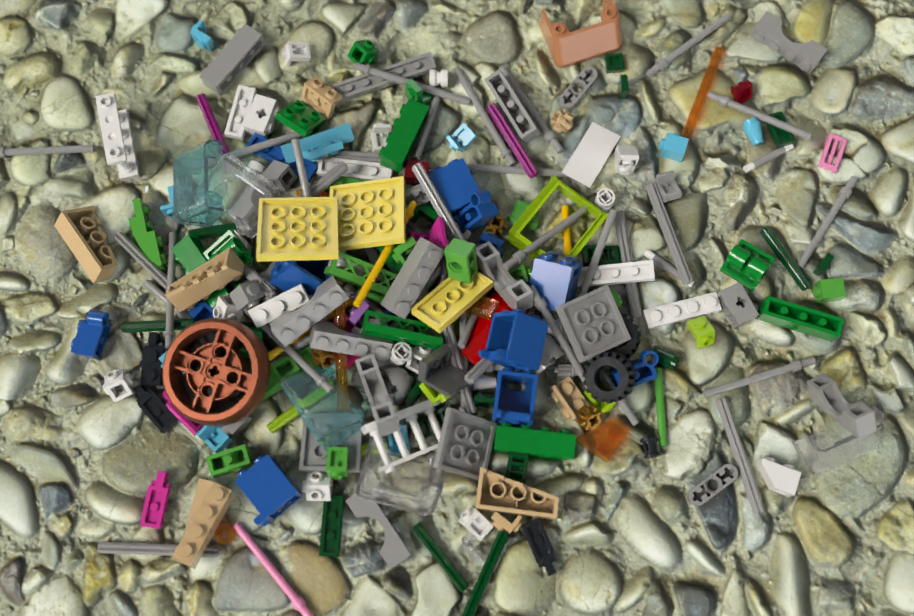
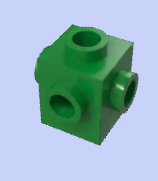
(363, 52)

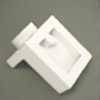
(296, 52)
(475, 523)

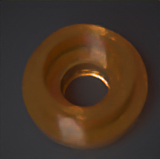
(219, 534)

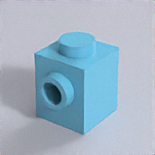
(673, 146)

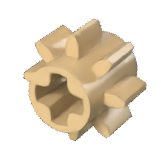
(562, 121)

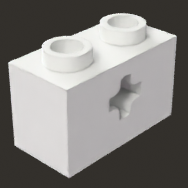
(261, 116)

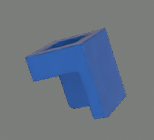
(201, 311)

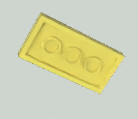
(450, 301)

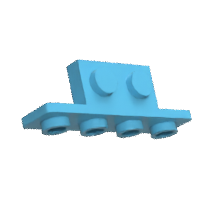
(320, 143)

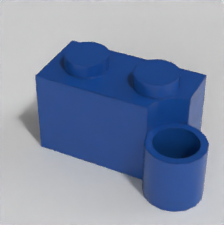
(477, 212)
(91, 335)
(644, 370)

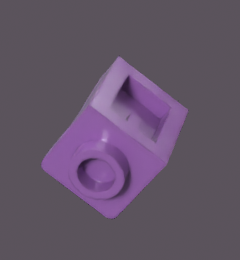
(357, 314)

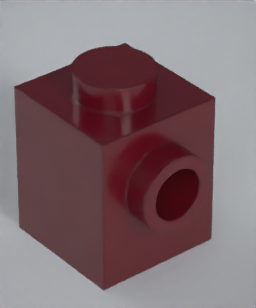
(410, 178)

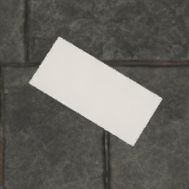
(591, 154)

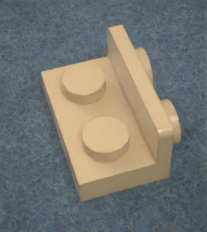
(320, 96)
(568, 397)

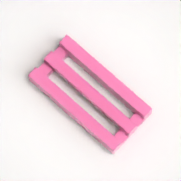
(827, 166)

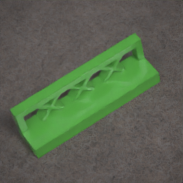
(356, 280)

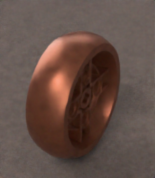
(204, 406)

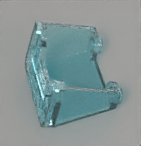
(191, 198)
(327, 415)

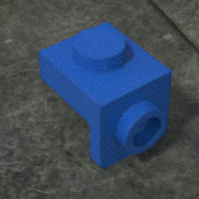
(497, 243)

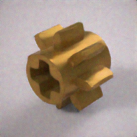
(493, 228)
(323, 358)
(589, 417)

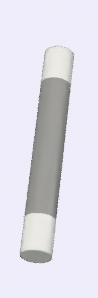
(762, 160)
(665, 265)

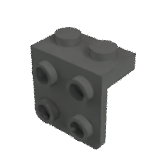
(439, 374)

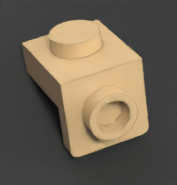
(500, 523)

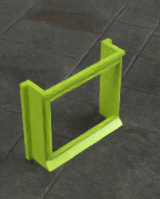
(520, 242)

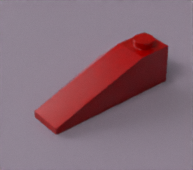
(480, 332)

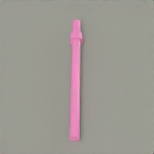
(298, 602)

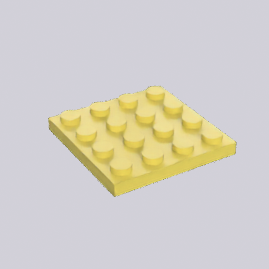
(370, 213)
(297, 229)

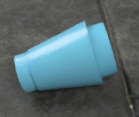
(753, 130)

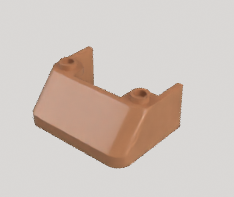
(586, 43)

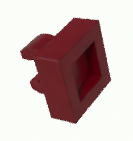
(742, 92)

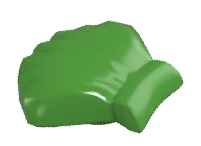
(518, 209)

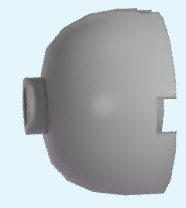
(397, 383)

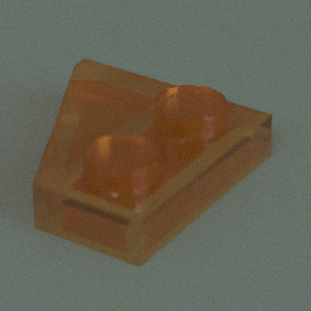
(603, 439)

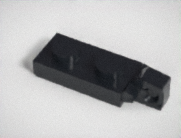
(151, 366)
(155, 409)
(540, 545)

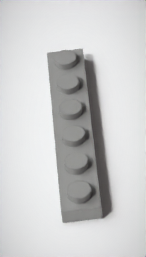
(369, 83)

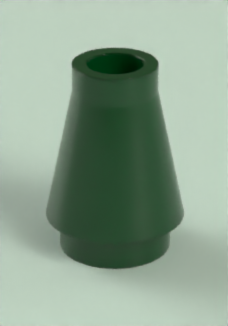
(666, 358)

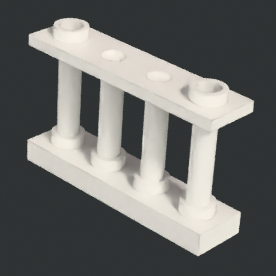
(117, 137)
(410, 415)

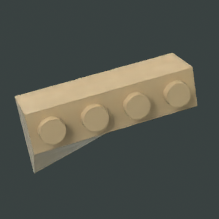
(87, 242)
(205, 280)
(512, 497)
(205, 515)

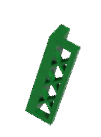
(400, 334)

